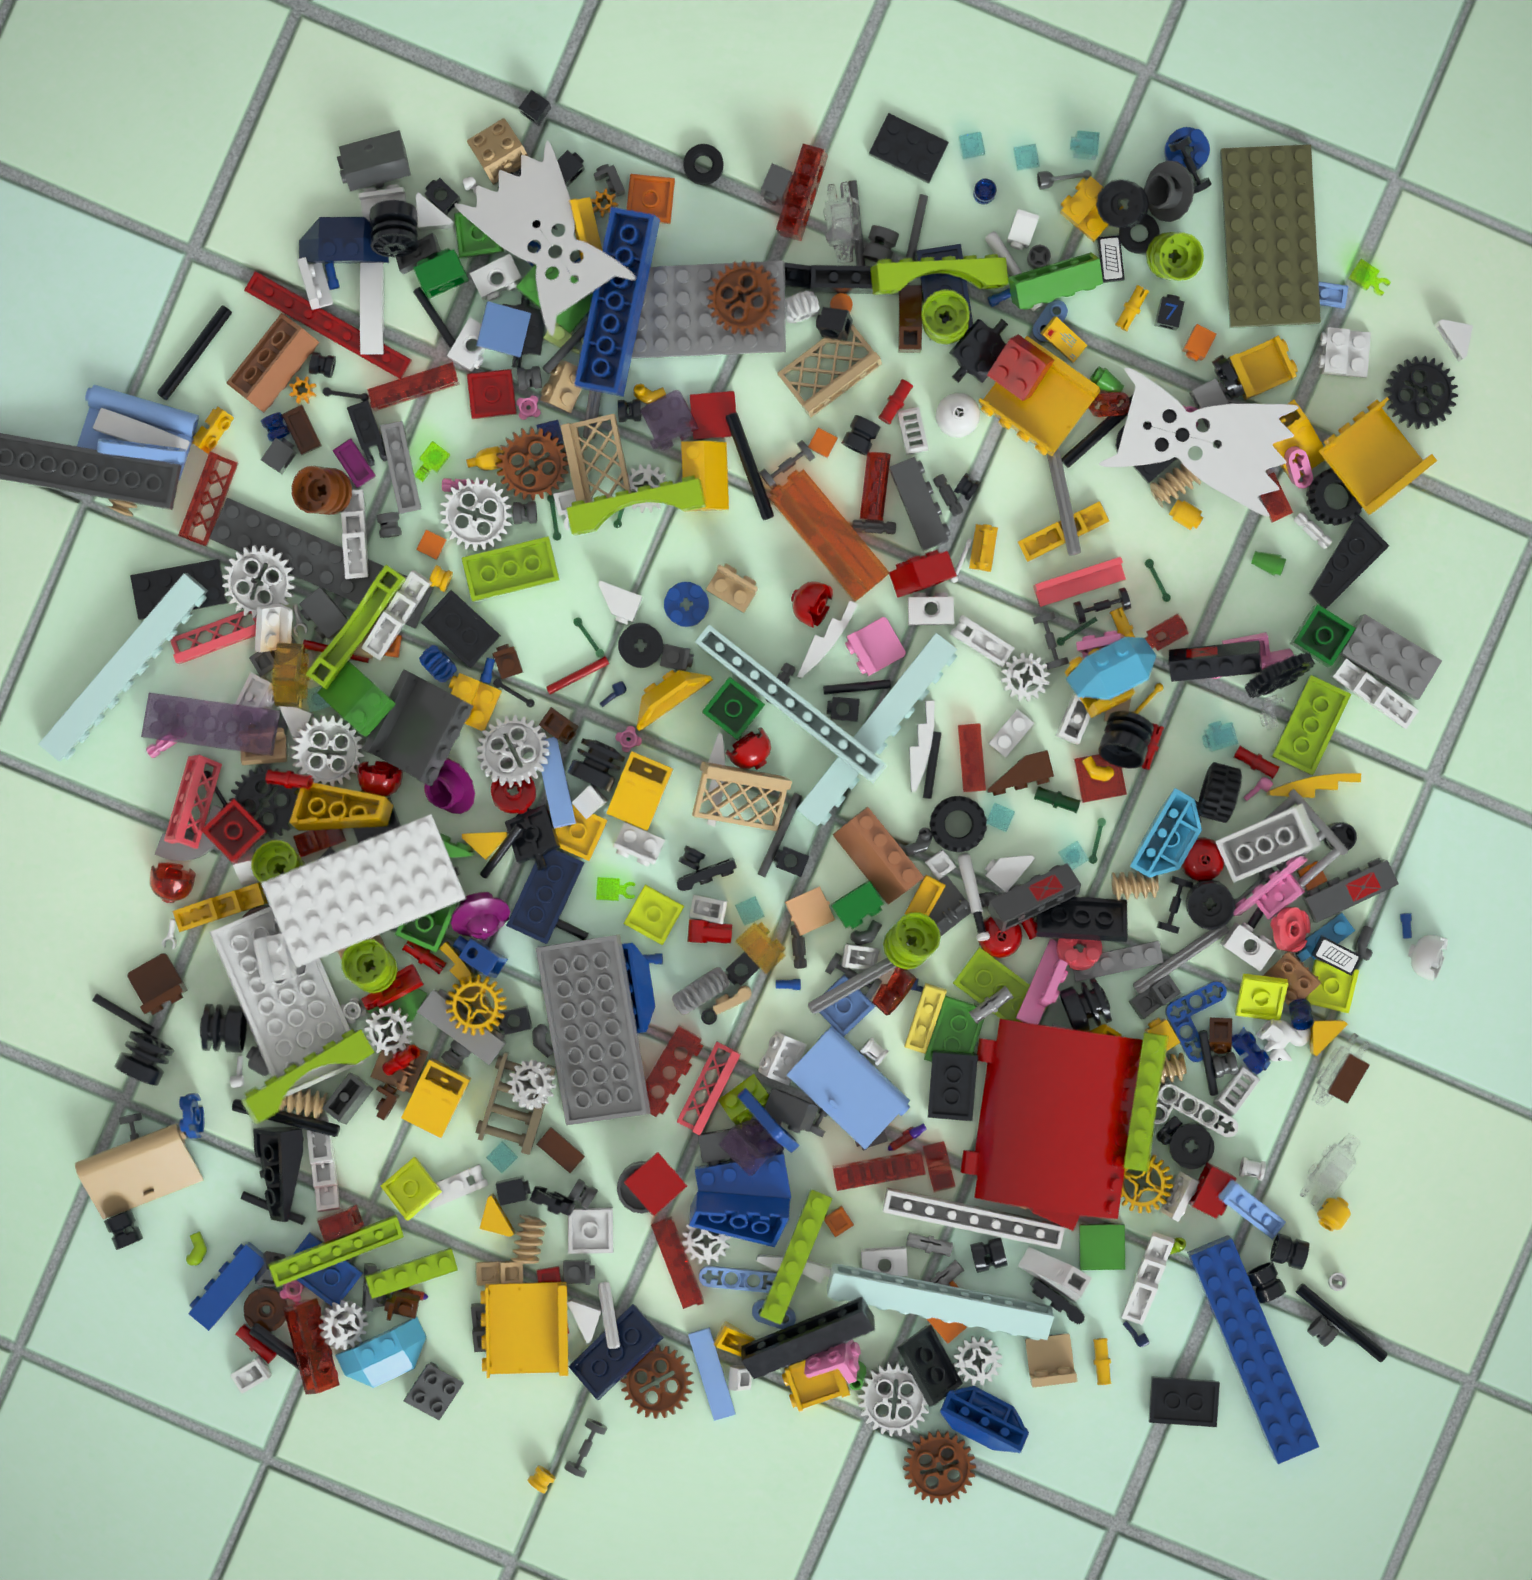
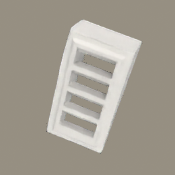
(916, 448)
(1225, 1093)

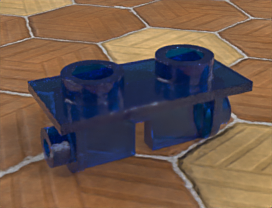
(1257, 1059)

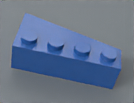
(730, 1178)
(741, 1216)

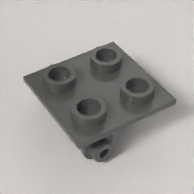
(950, 907)
(433, 1391)

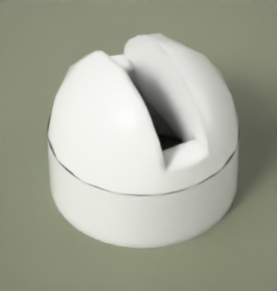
(1337, 1277)

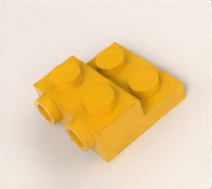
(1082, 209)
(477, 694)

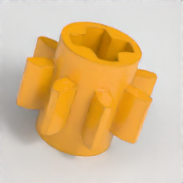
(600, 196)
(304, 396)

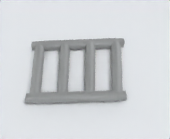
(1324, 832)

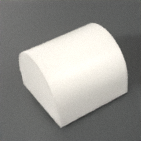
(739, 1378)

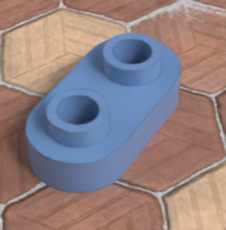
(1046, 316)
(790, 1313)

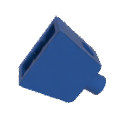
(487, 960)

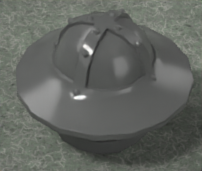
(1169, 191)

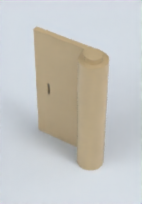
(138, 1171)

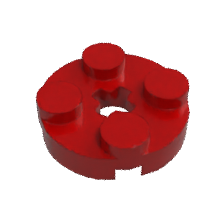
(517, 803)

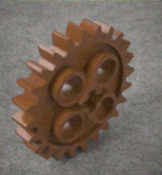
(752, 316)
(542, 480)
(666, 1399)
(945, 1486)

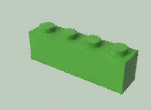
(1055, 281)

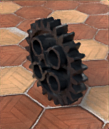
(1432, 376)
(1279, 675)
(249, 790)

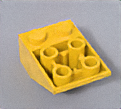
(1304, 438)
(639, 791)
(436, 1097)

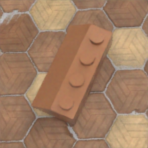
(273, 362)
(878, 855)

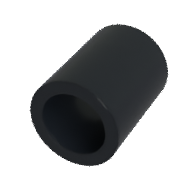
(705, 1021)

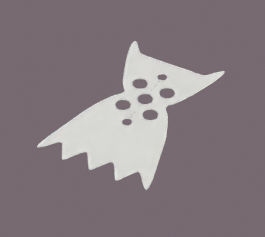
(544, 197)
(1243, 429)

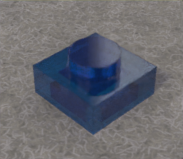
(554, 428)

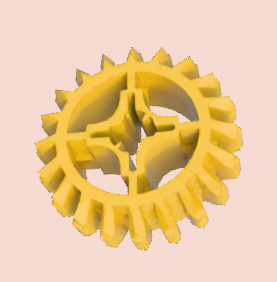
(492, 1011)
(1160, 1190)

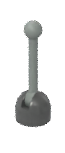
(1046, 179)
(1264, 877)

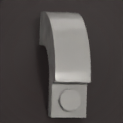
(181, 852)

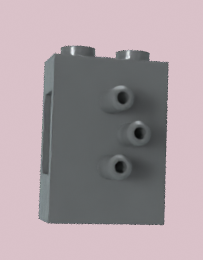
(373, 161)

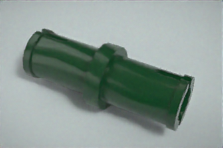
(1057, 799)

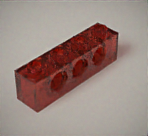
(802, 192)
(683, 1038)
(879, 1170)
(311, 1351)

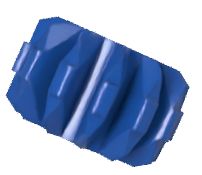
(438, 663)

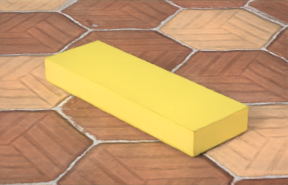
(925, 1018)

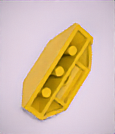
(668, 694)

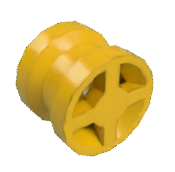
(440, 578)
(541, 1479)

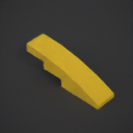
(1053, 535)
(1307, 786)
(220, 906)
(462, 970)

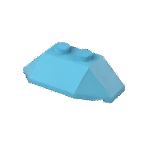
(1113, 669)
(1168, 836)
(384, 1354)

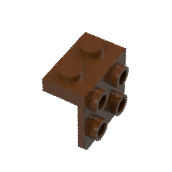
(157, 984)

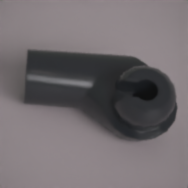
(1164, 1134)

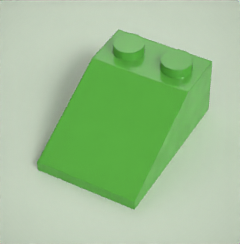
(568, 318)
(357, 699)
(429, 929)

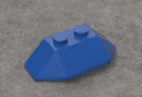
(640, 986)
(985, 1419)

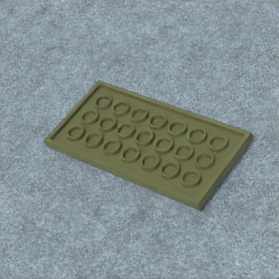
(1270, 236)

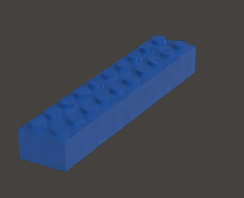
(1253, 1349)

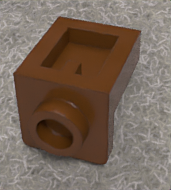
(507, 661)
(559, 726)
(1220, 1035)
(386, 1105)
(402, 1304)

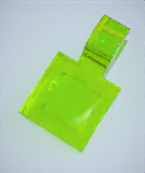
(433, 459)

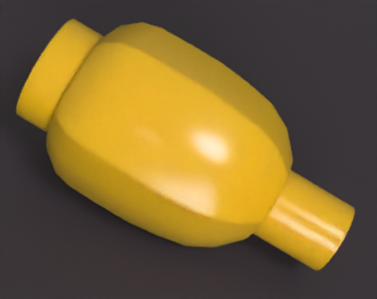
(485, 459)

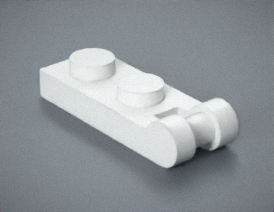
(982, 641)
(458, 1186)

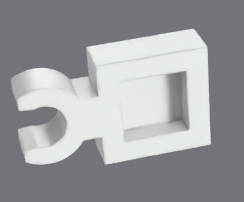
(564, 499)

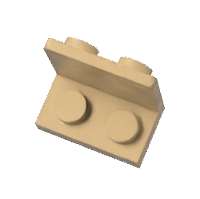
(497, 149)
(732, 588)
(1050, 1361)

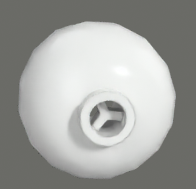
(954, 425)
(1428, 956)

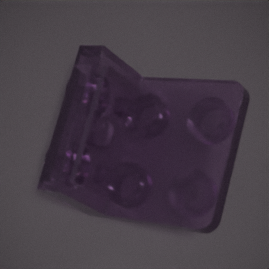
(669, 420)
(750, 1145)

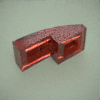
(317, 840)
(894, 992)
(938, 1166)

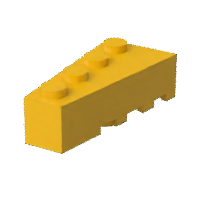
(339, 808)

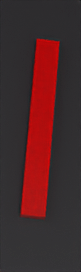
(323, 323)

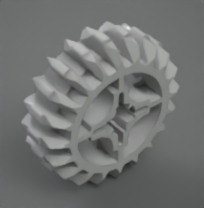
(700, 990)

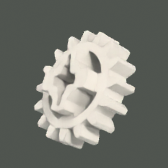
(647, 478)
(1014, 674)
(380, 1027)
(524, 1090)
(707, 1249)
(342, 1335)
(987, 1359)

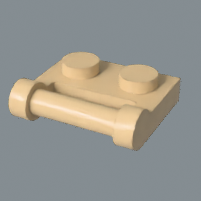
(725, 1002)

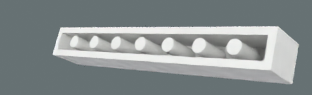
(973, 1218)

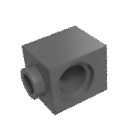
(279, 455)

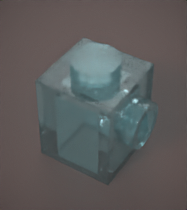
(1085, 145)
(1219, 736)

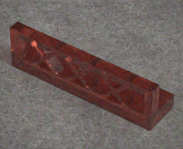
(413, 387)
(200, 496)
(677, 1262)

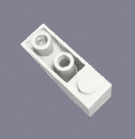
(1055, 1273)

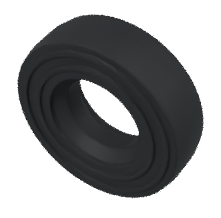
(703, 150)
(1139, 247)

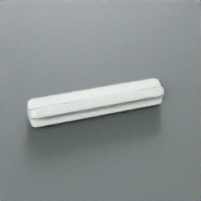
(608, 1315)

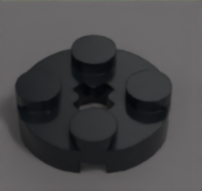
(1226, 373)
(650, 653)
(1198, 1156)
(555, 1201)

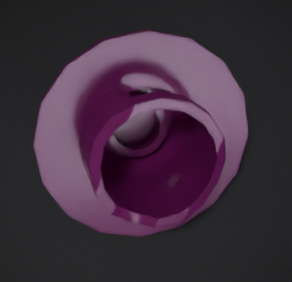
(452, 789)
(480, 915)

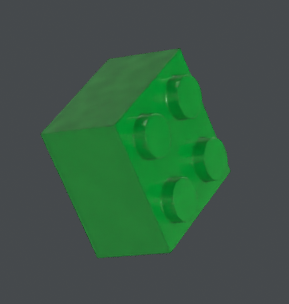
(440, 273)
(1322, 635)
(733, 708)
(857, 905)

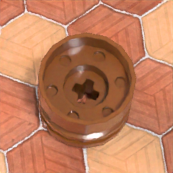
(321, 490)

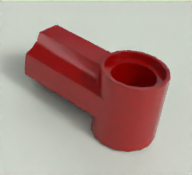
(704, 931)

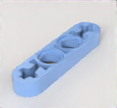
(141, 450)
(742, 1275)

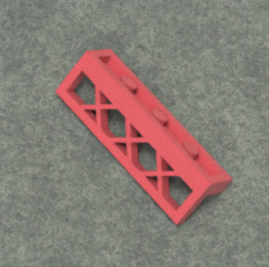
(1079, 582)
(214, 644)
(185, 801)
(716, 1092)

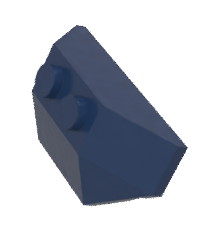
(339, 242)

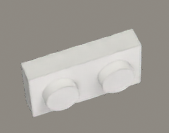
(1011, 733)

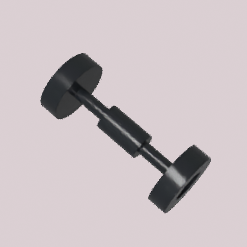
(1180, 144)
(1099, 606)
(1175, 903)

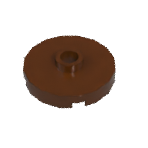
(254, 1308)

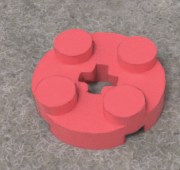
(1289, 939)
(1079, 960)

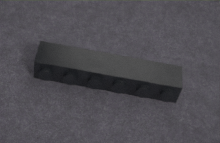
(808, 1338)

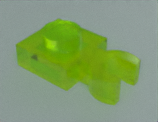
(1366, 275)
(610, 889)

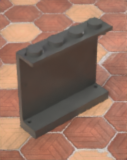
(418, 728)

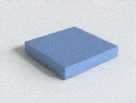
(503, 329)
(848, 1011)

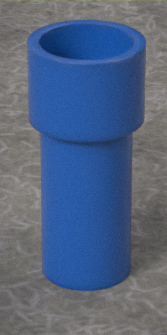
(333, 282)
(995, 299)
(487, 672)
(1406, 919)
(656, 958)
(794, 984)

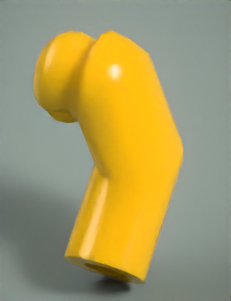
(646, 395)
(1097, 772)

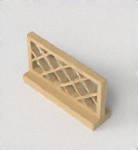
(838, 385)
(576, 459)
(745, 777)

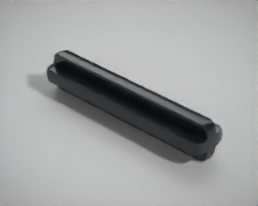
(274, 1344)

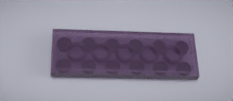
(210, 724)

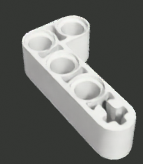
(1195, 1112)

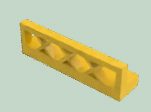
(585, 223)

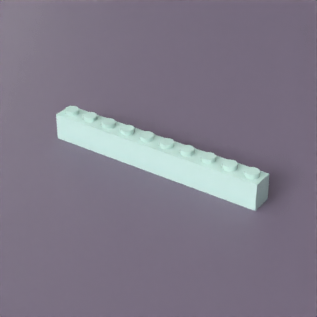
(123, 667)
(791, 704)
(878, 727)
(940, 1302)

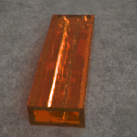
(828, 535)

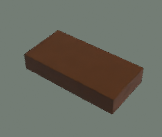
(301, 430)
(1348, 1078)
(560, 1150)

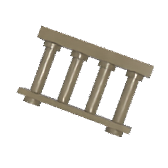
(531, 1118)

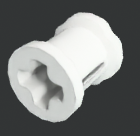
(874, 1051)
(1252, 1168)

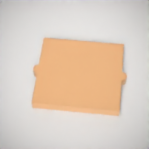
(809, 911)

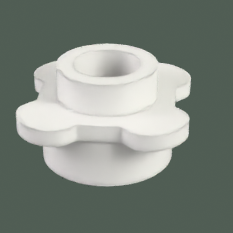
(359, 1010)

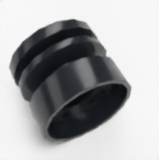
(1109, 204)
(393, 228)
(1126, 739)
(596, 764)
(1219, 914)
(1086, 1005)
(220, 1028)
(144, 1058)

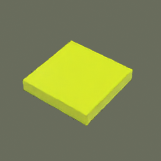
(653, 914)
(1335, 987)
(1261, 997)
(411, 1188)

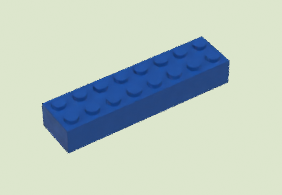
(617, 304)

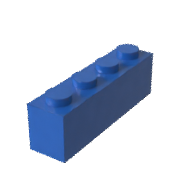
(228, 1286)

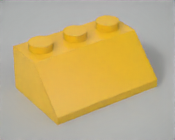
(708, 463)

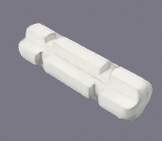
(1312, 530)

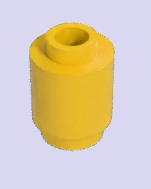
(1186, 514)

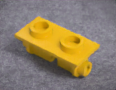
(208, 438)
(983, 547)

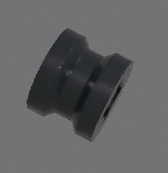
(967, 486)
(691, 858)

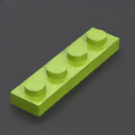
(411, 1273)

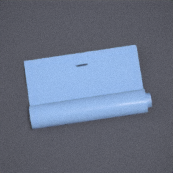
(157, 415)
(848, 1087)

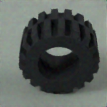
(1322, 509)
(1219, 792)
(978, 824)

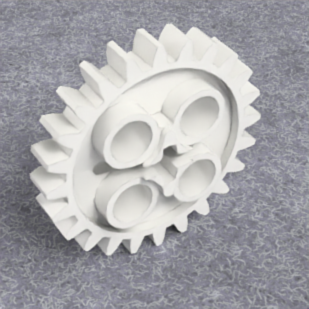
(470, 534)
(239, 572)
(330, 731)
(532, 741)
(875, 1397)

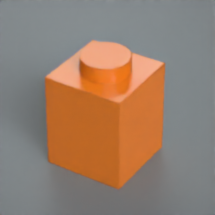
(1198, 343)

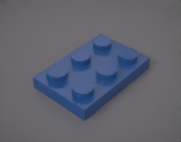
(332, 1282)

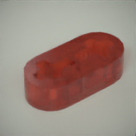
(1109, 404)

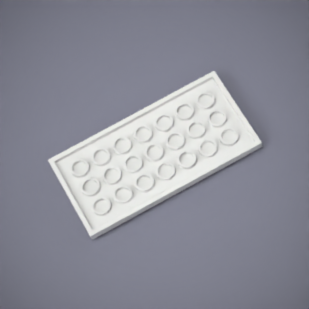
(363, 890)
(287, 1014)

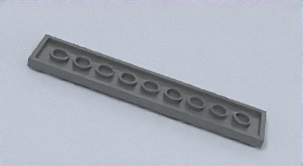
(88, 471)
(309, 555)

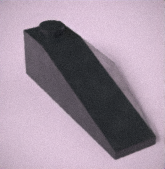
(280, 1157)

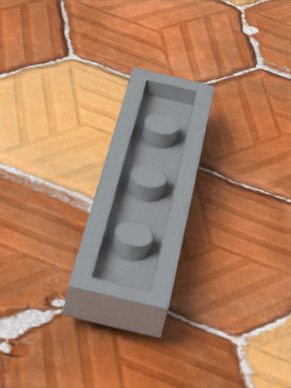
(400, 467)
(1123, 960)

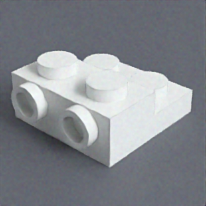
(1345, 352)

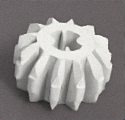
(801, 306)

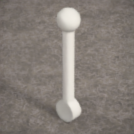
(961, 560)

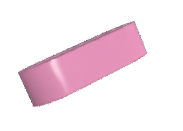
(1294, 468)

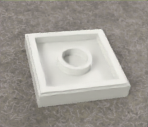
(590, 1231)

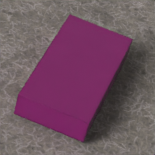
(354, 463)

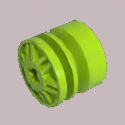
(1186, 259)
(949, 304)
(273, 859)
(920, 934)
(361, 957)

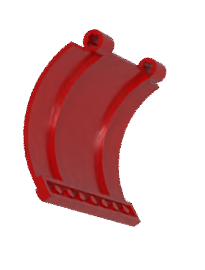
(1054, 1119)

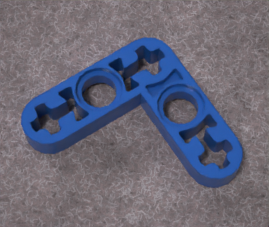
(1185, 1019)
(774, 1129)

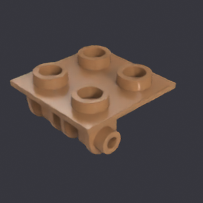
(1300, 979)
(403, 1079)

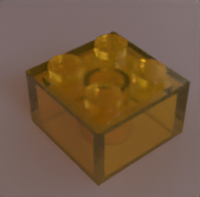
(290, 675)
(761, 947)

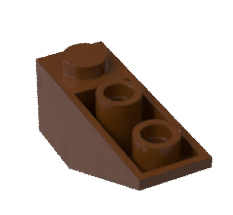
(910, 319)
(1028, 769)

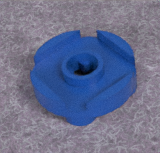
(1199, 143)
(676, 596)
(193, 1115)

